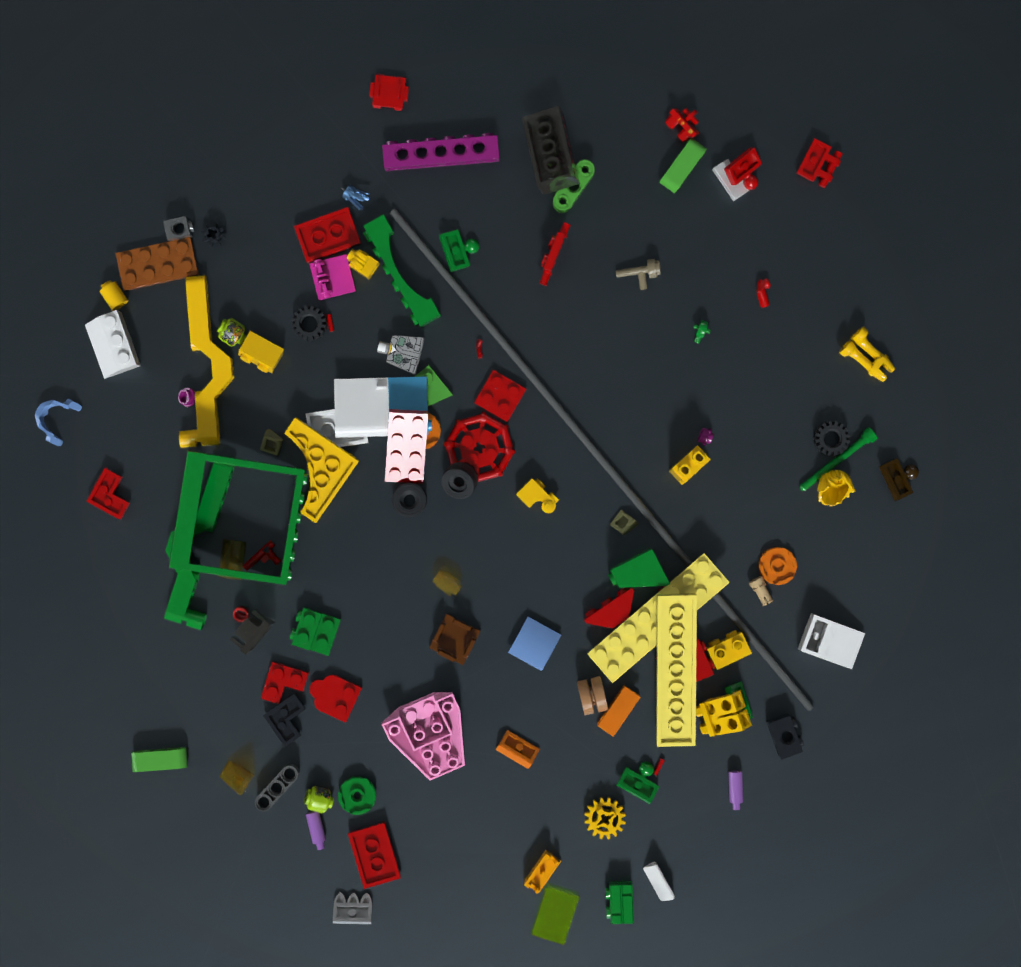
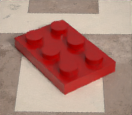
(327, 235)
(374, 855)

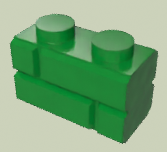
(621, 902)

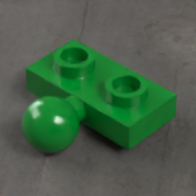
(456, 251)
(638, 784)

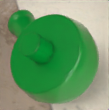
(701, 330)

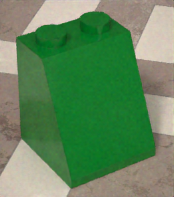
(639, 571)

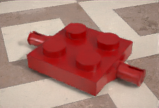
(555, 246)

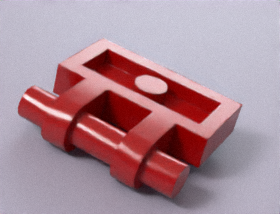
(813, 161)

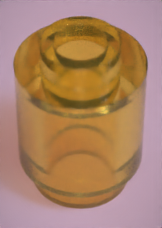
(447, 583)

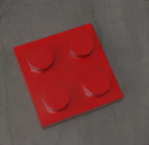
(500, 396)

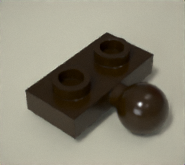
(898, 479)

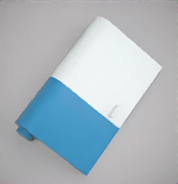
(365, 403)

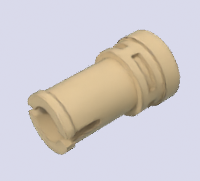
(759, 586)

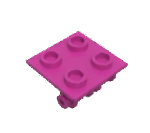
(332, 277)

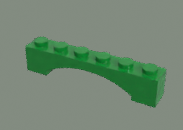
(380, 233)

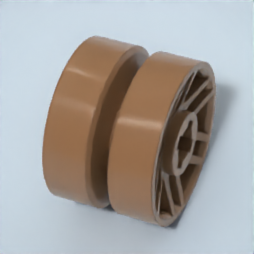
(592, 695)

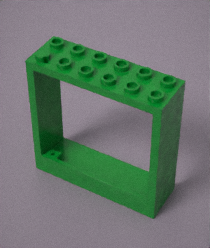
(188, 512)

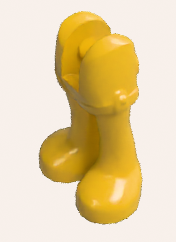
(880, 359)

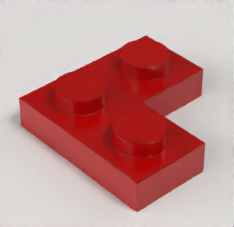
(104, 497)
(282, 676)

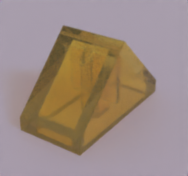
(236, 777)

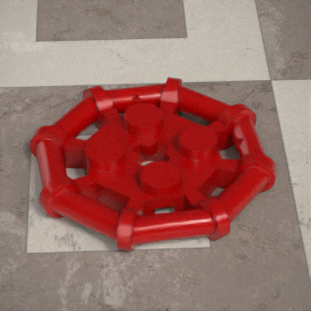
(485, 438)

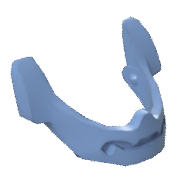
(42, 411)

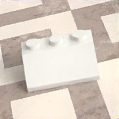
(112, 344)

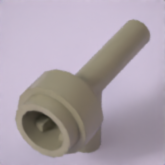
(653, 269)

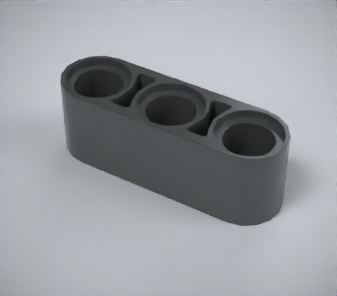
(273, 795)

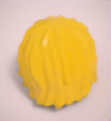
(834, 487)

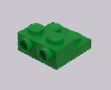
(315, 631)

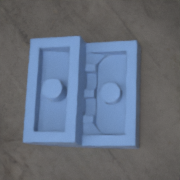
(534, 643)

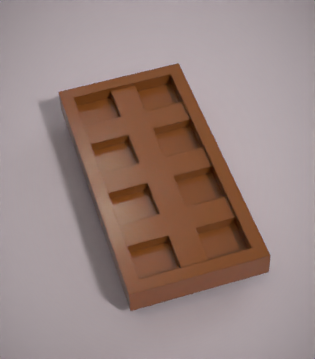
(157, 264)

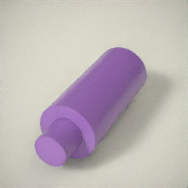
(735, 788)
(316, 829)

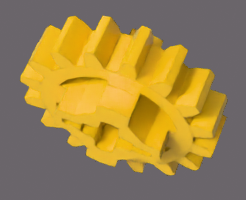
(613, 812)

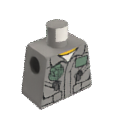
(403, 352)

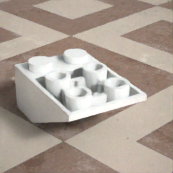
(831, 641)

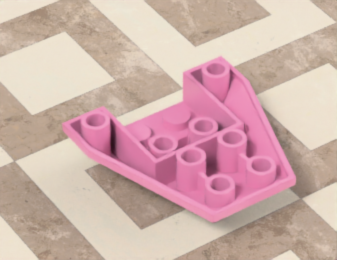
(428, 733)

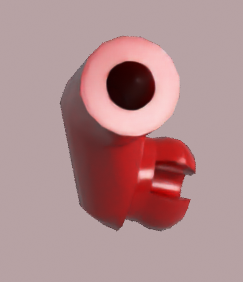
(761, 292)

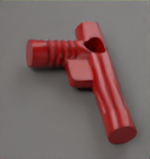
(263, 556)

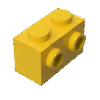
(260, 352)
(728, 649)

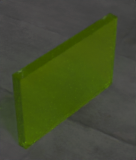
(555, 915)

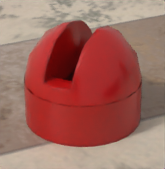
(240, 617)

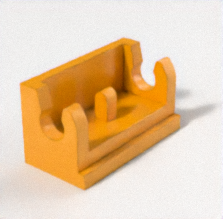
(542, 871)

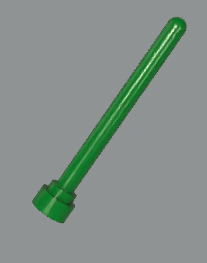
(867, 437)

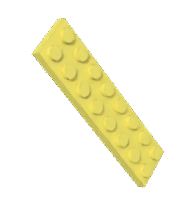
(639, 632)
(676, 670)

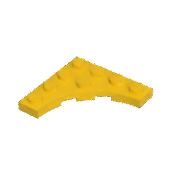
(326, 464)

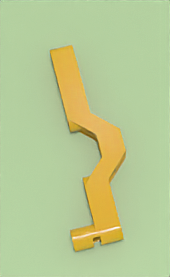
(222, 366)

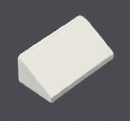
(734, 191)
(659, 882)

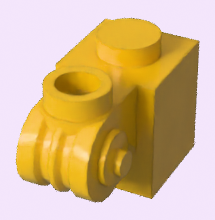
(362, 263)
(534, 492)

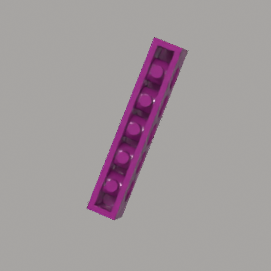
(450, 158)

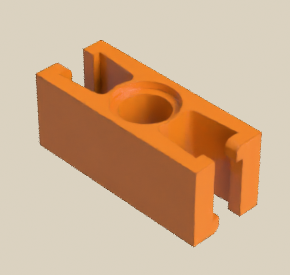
(618, 710)

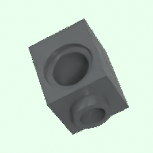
(171, 224)

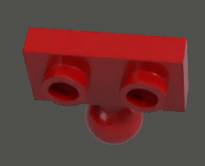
(743, 167)

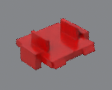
(389, 92)

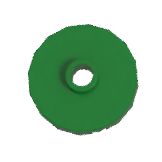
(355, 805)

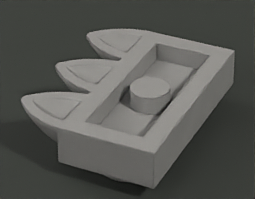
(352, 911)

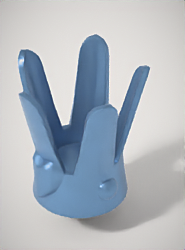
(352, 194)

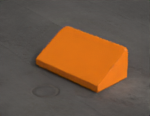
(517, 749)

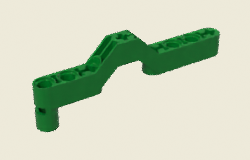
(206, 520)

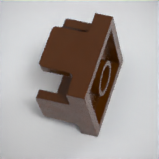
(454, 639)

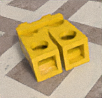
(689, 465)
(720, 714)

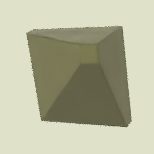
(271, 443)
(623, 522)

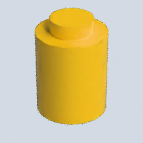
(113, 295)

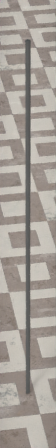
(595, 452)

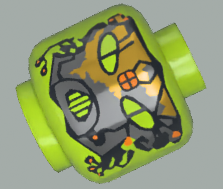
(231, 332)
(318, 799)

